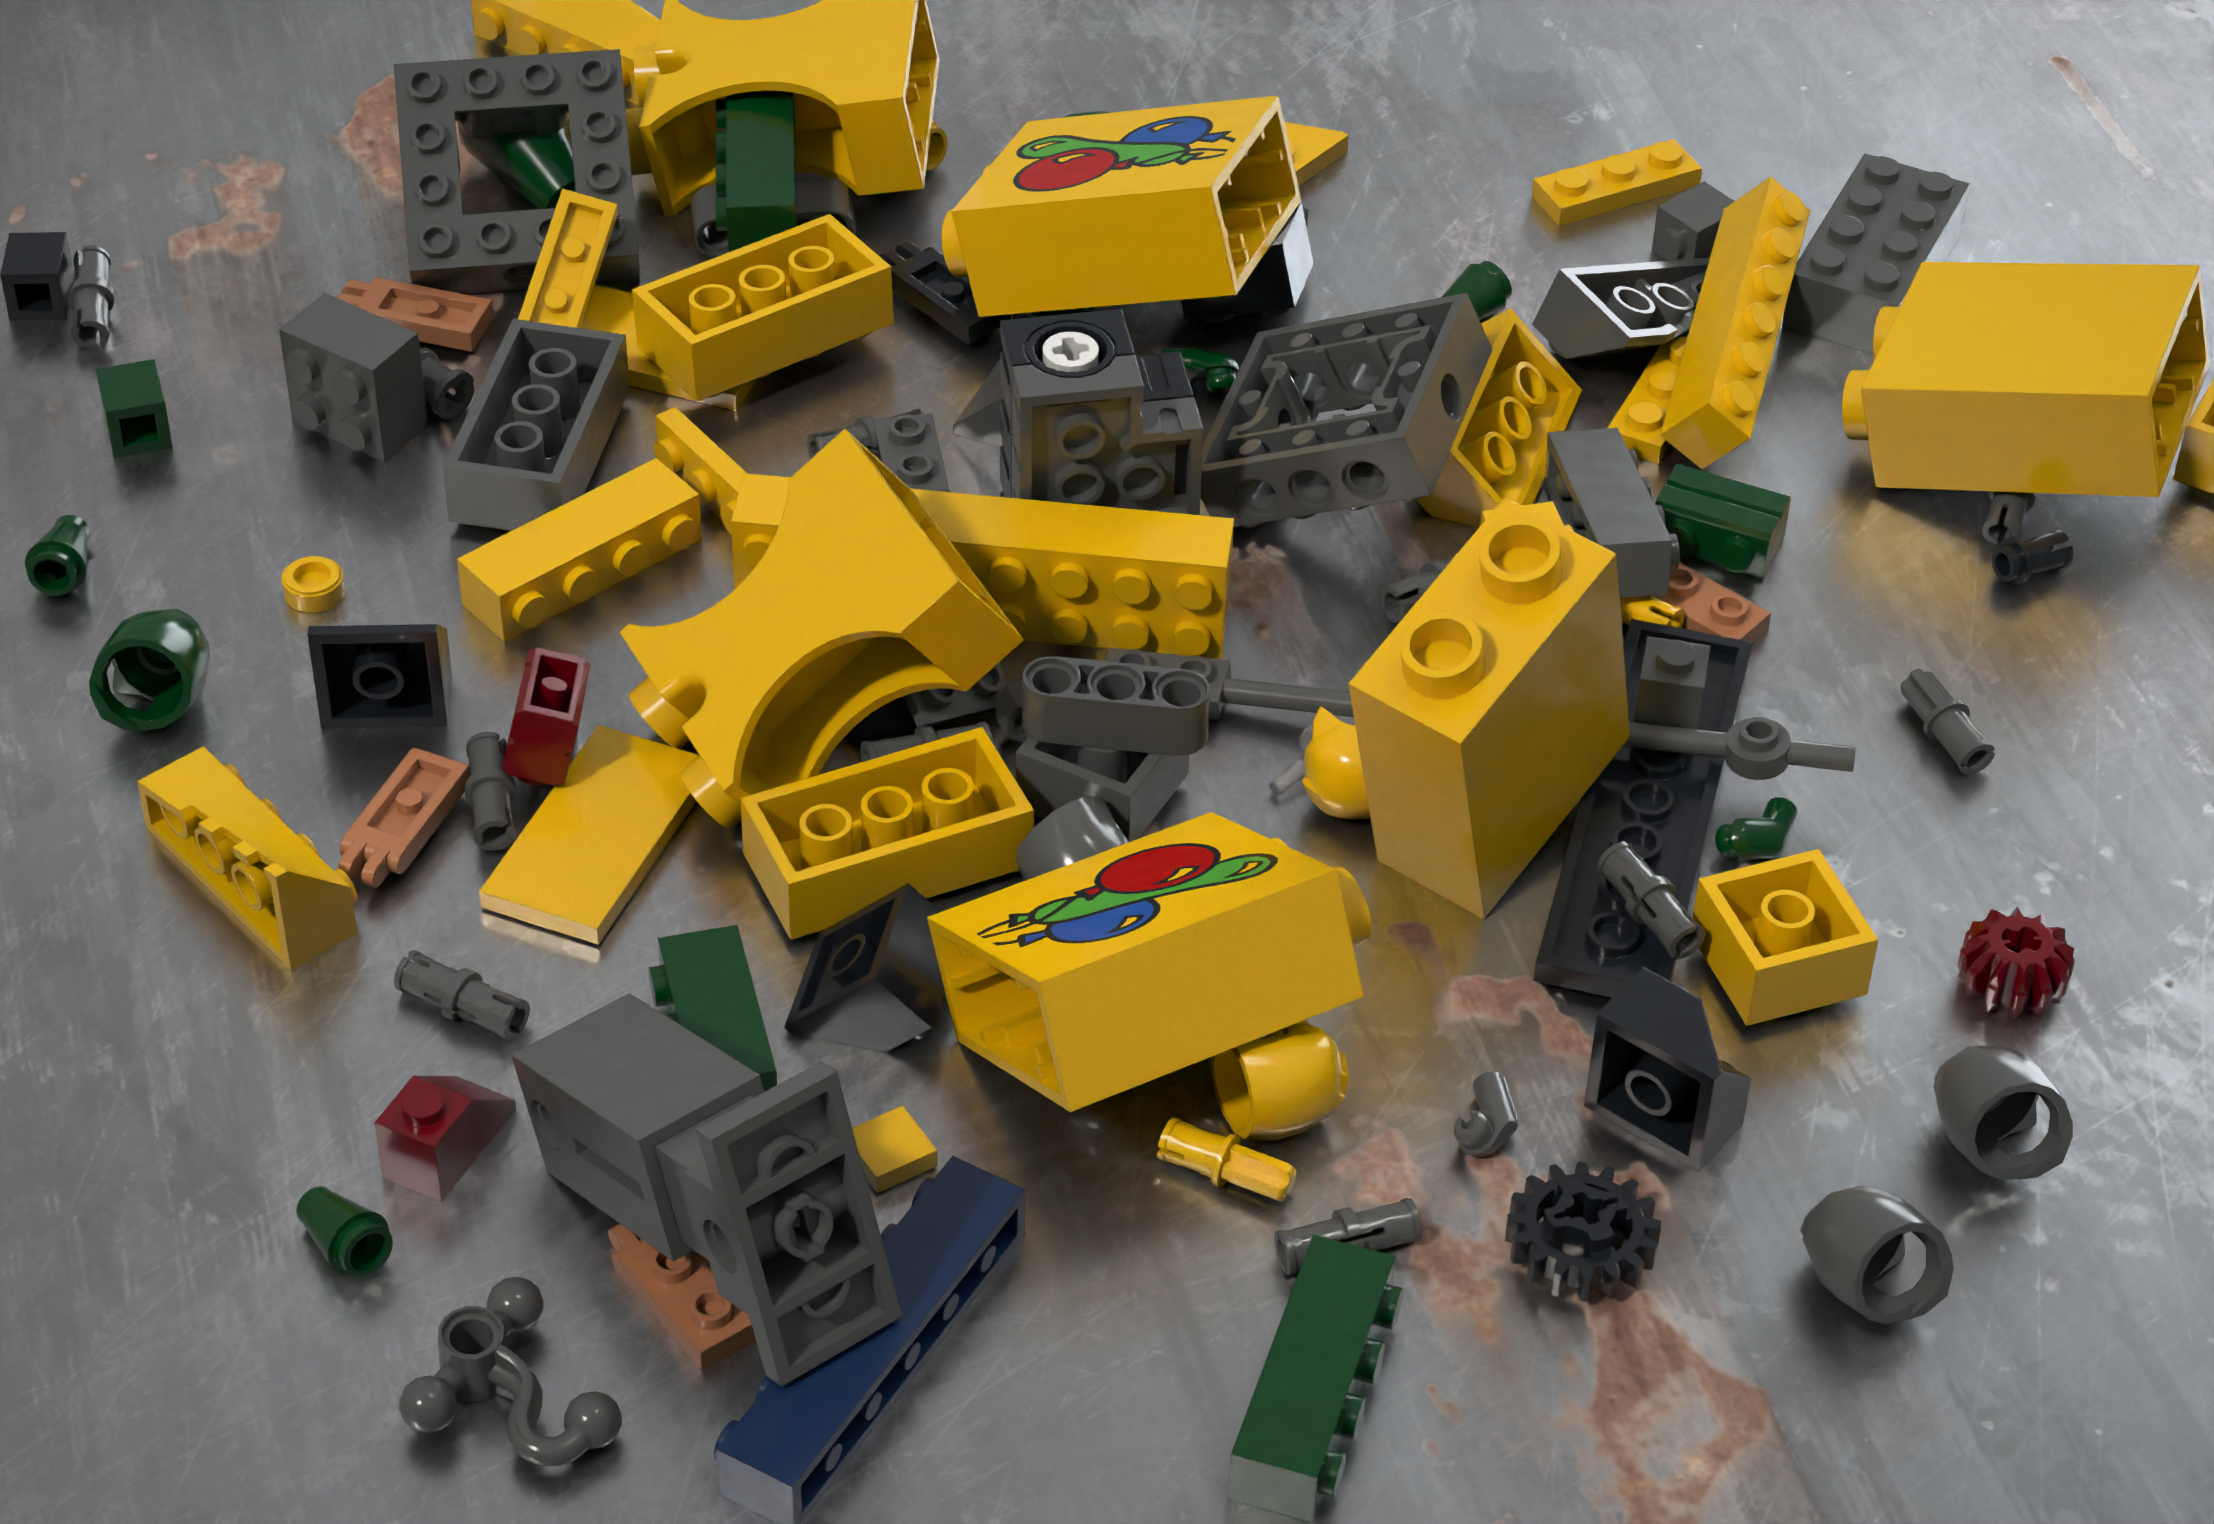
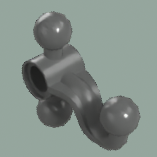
(479, 1366)

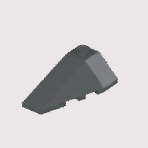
(1620, 306)

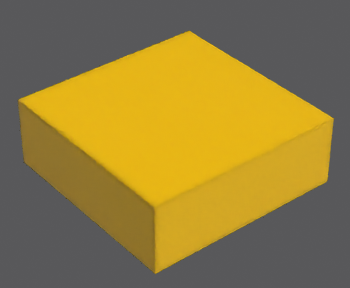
(893, 1149)

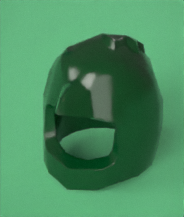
(155, 657)

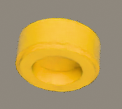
(313, 584)

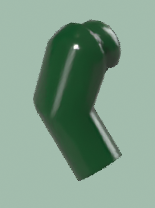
(1215, 366)
(1758, 836)

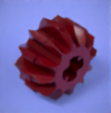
(2016, 962)

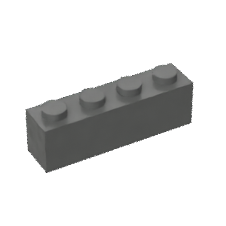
(1608, 502)

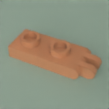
(433, 313)
(1714, 608)
(402, 816)
(682, 1298)

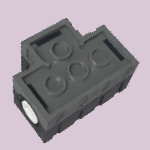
(1095, 419)

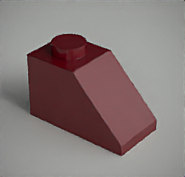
(437, 1132)

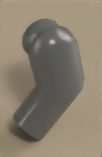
(1493, 1122)

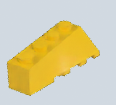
(568, 26)
(249, 857)

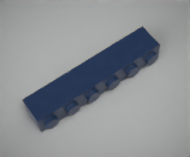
(809, 1429)

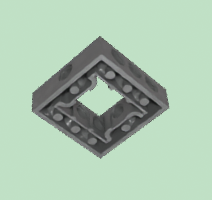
(506, 96)
(1407, 360)

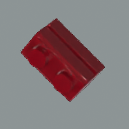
(546, 717)

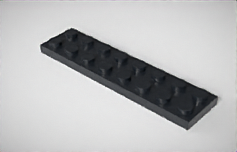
(1659, 806)

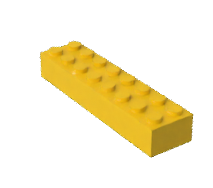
(1061, 566)

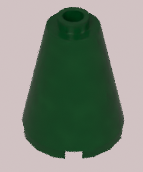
(528, 163)

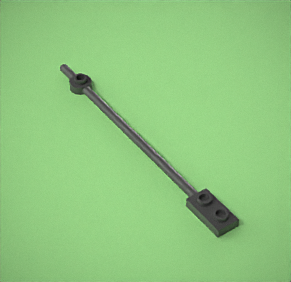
(1751, 747)

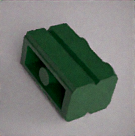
(1724, 520)

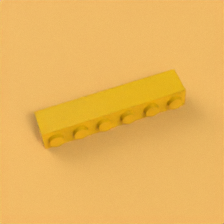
(1736, 323)

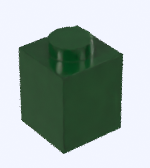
(134, 408)

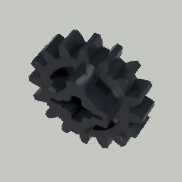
(1582, 1231)

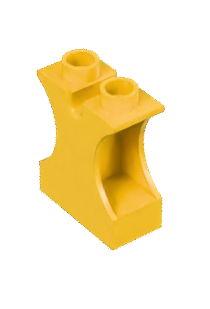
(857, 79)
(828, 627)

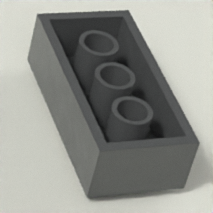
(1872, 248)
(536, 424)

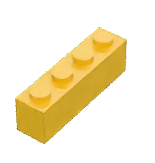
(579, 549)

